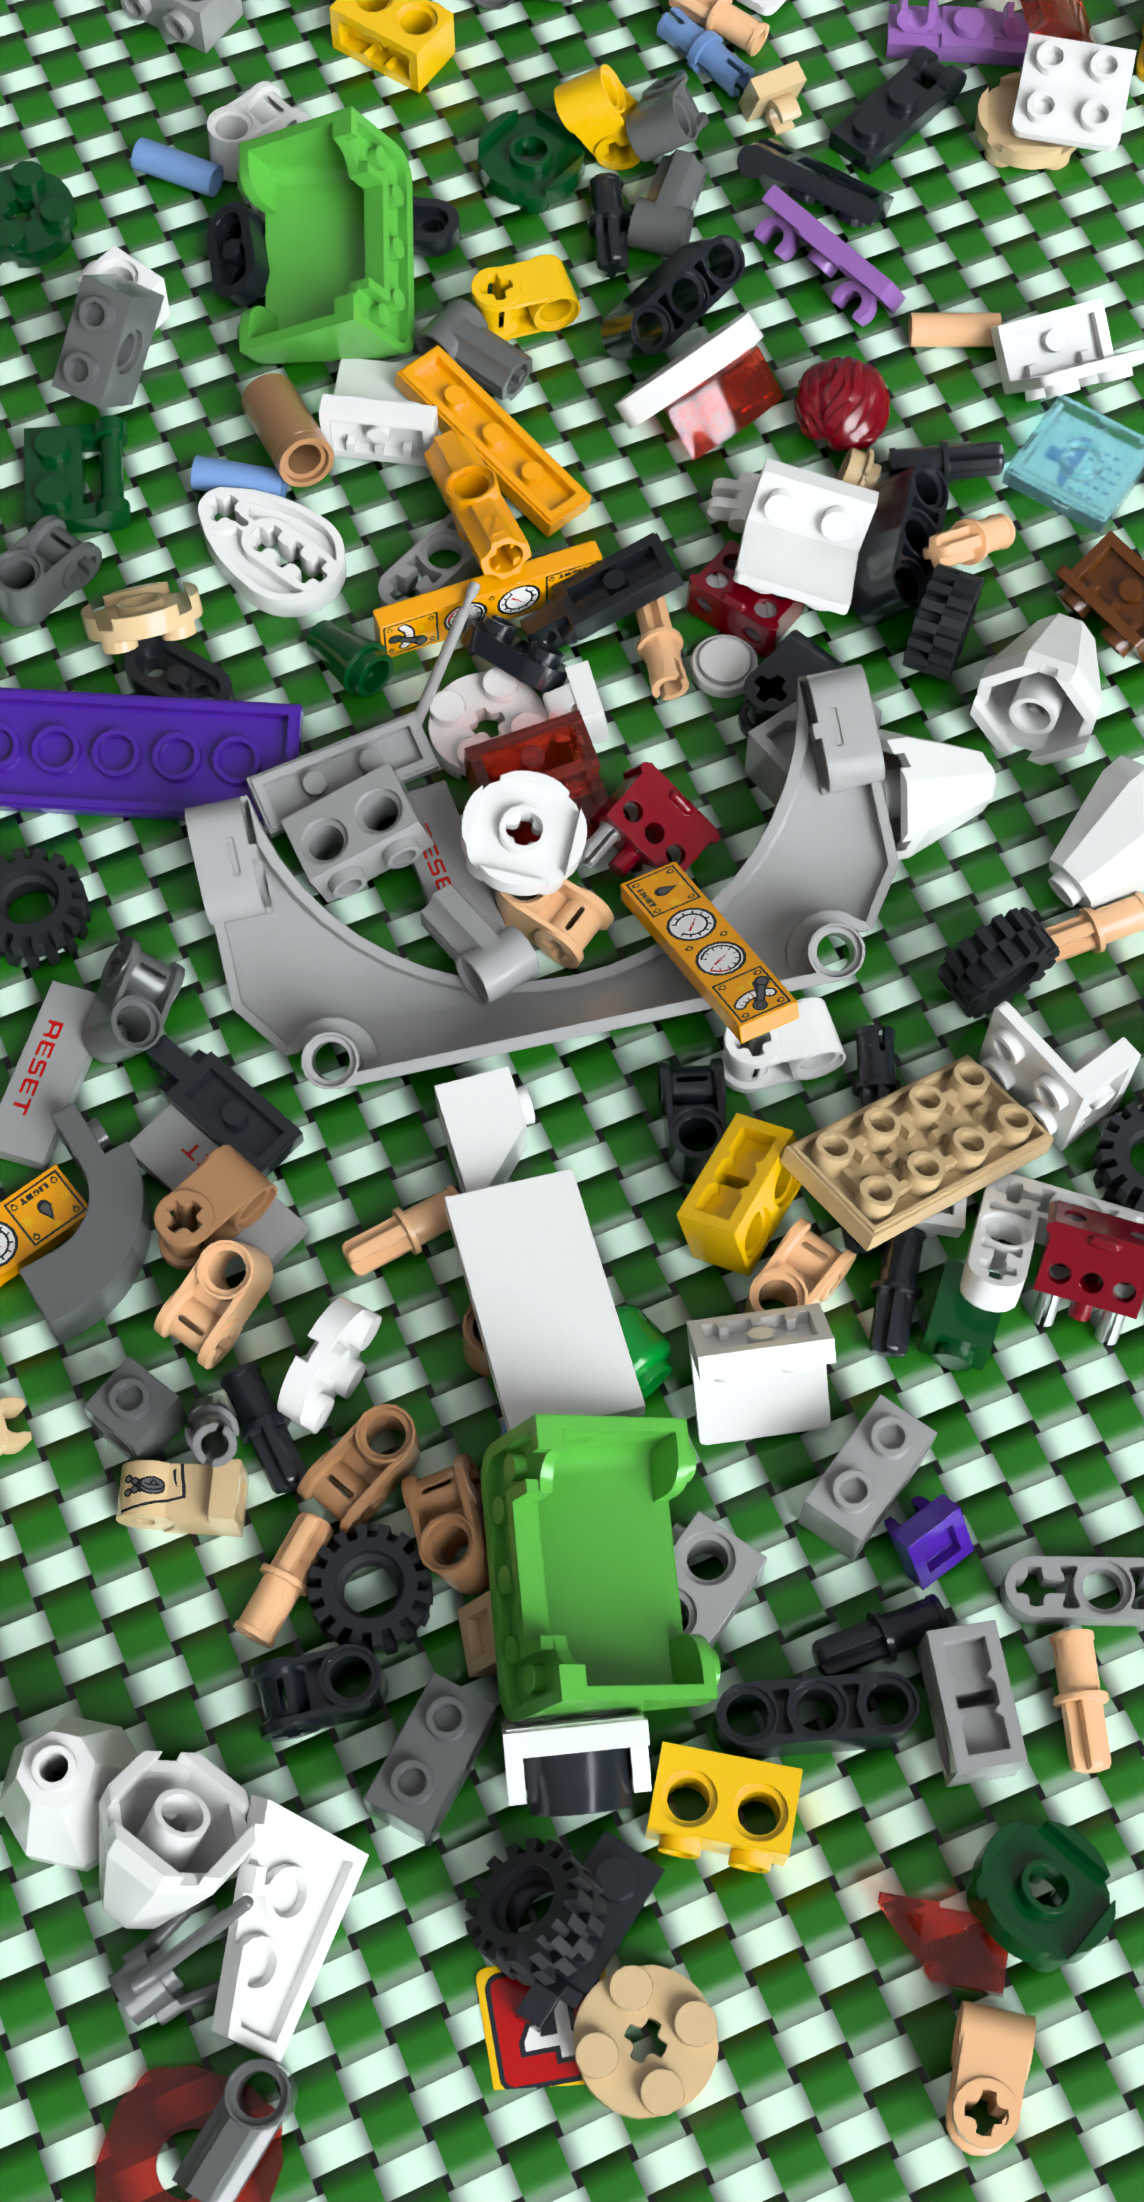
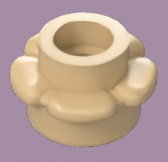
(859, 468)

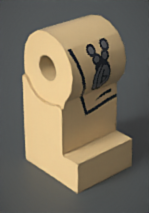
(184, 1497)

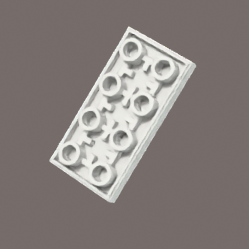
(542, 1300)

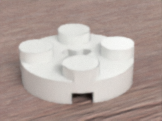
(473, 699)
(523, 868)
(329, 1365)

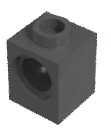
(136, 1412)

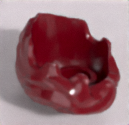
(842, 403)

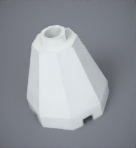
(1042, 691)
(931, 788)
(1104, 844)
(57, 1789)
(168, 1837)

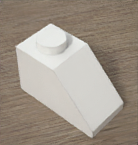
(484, 1126)

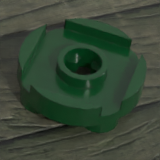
(526, 183)
(51, 212)
(1017, 1920)

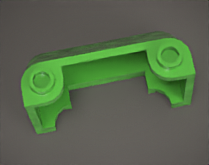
(333, 241)
(590, 1568)

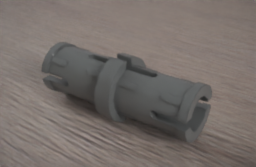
(211, 1431)

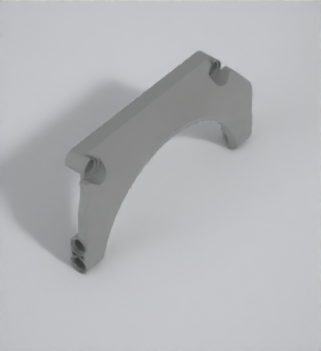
(318, 982)

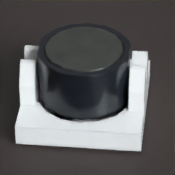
(577, 1763)

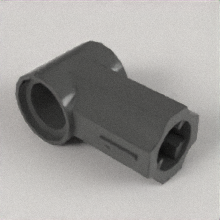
(666, 215)
(476, 349)
(234, 2138)

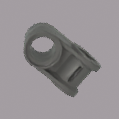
(664, 118)
(44, 571)
(137, 994)

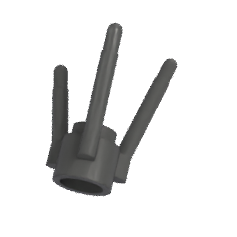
(150, 1974)

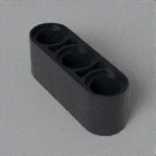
(694, 292)
(891, 562)
(842, 1694)

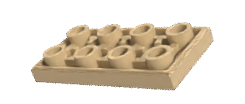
(916, 1151)

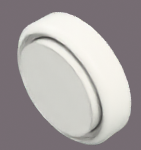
(722, 665)

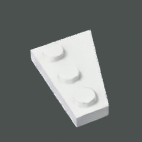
(277, 1948)

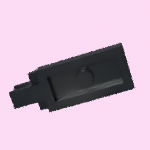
(604, 593)
(224, 1105)
(627, 1885)

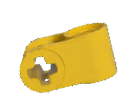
(596, 112)
(528, 295)

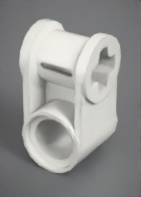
(247, 119)
(789, 1053)

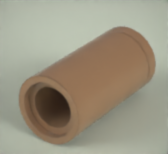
(287, 430)

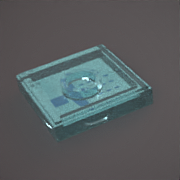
(1078, 464)

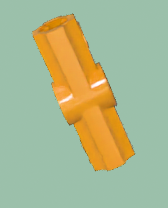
(477, 505)

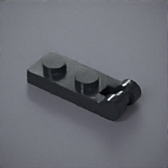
(897, 111)
(815, 181)

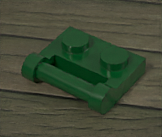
(58, 477)

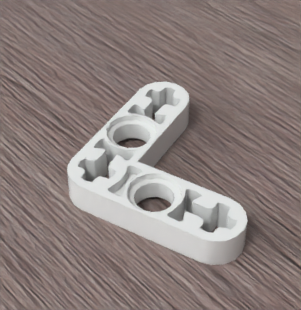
(1018, 1213)

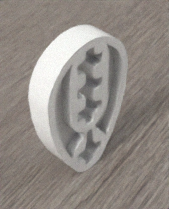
(689, 369)
(258, 575)

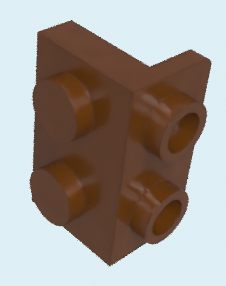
(1111, 588)

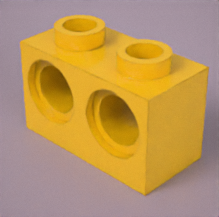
(395, 37)
(739, 1196)
(726, 1785)

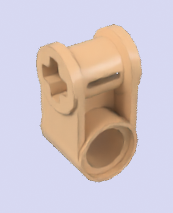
(559, 921)
(800, 1270)
(206, 1310)
(991, 2064)

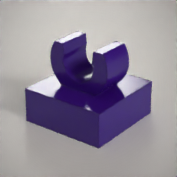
(930, 1539)

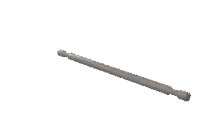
(446, 652)

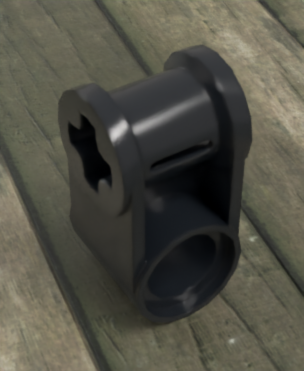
(774, 681)
(692, 1109)
(312, 1691)

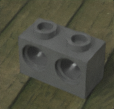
(431, 1759)

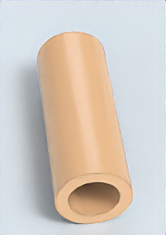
(952, 329)

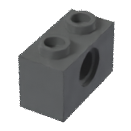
(107, 340)

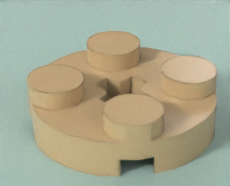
(1001, 146)
(143, 614)
(604, 2053)

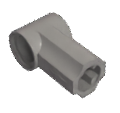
(485, 954)

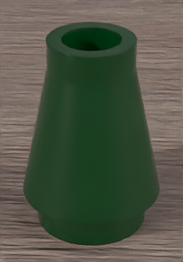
(351, 658)

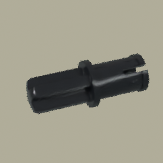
(609, 223)
(953, 460)
(875, 1064)
(896, 1293)
(264, 1427)
(879, 1637)

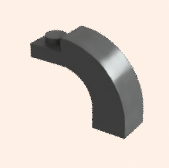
(106, 1254)

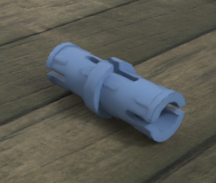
(704, 51)

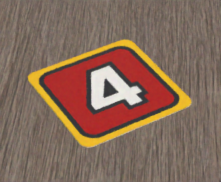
(516, 2051)

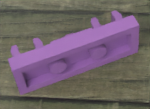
(958, 33)
(828, 255)

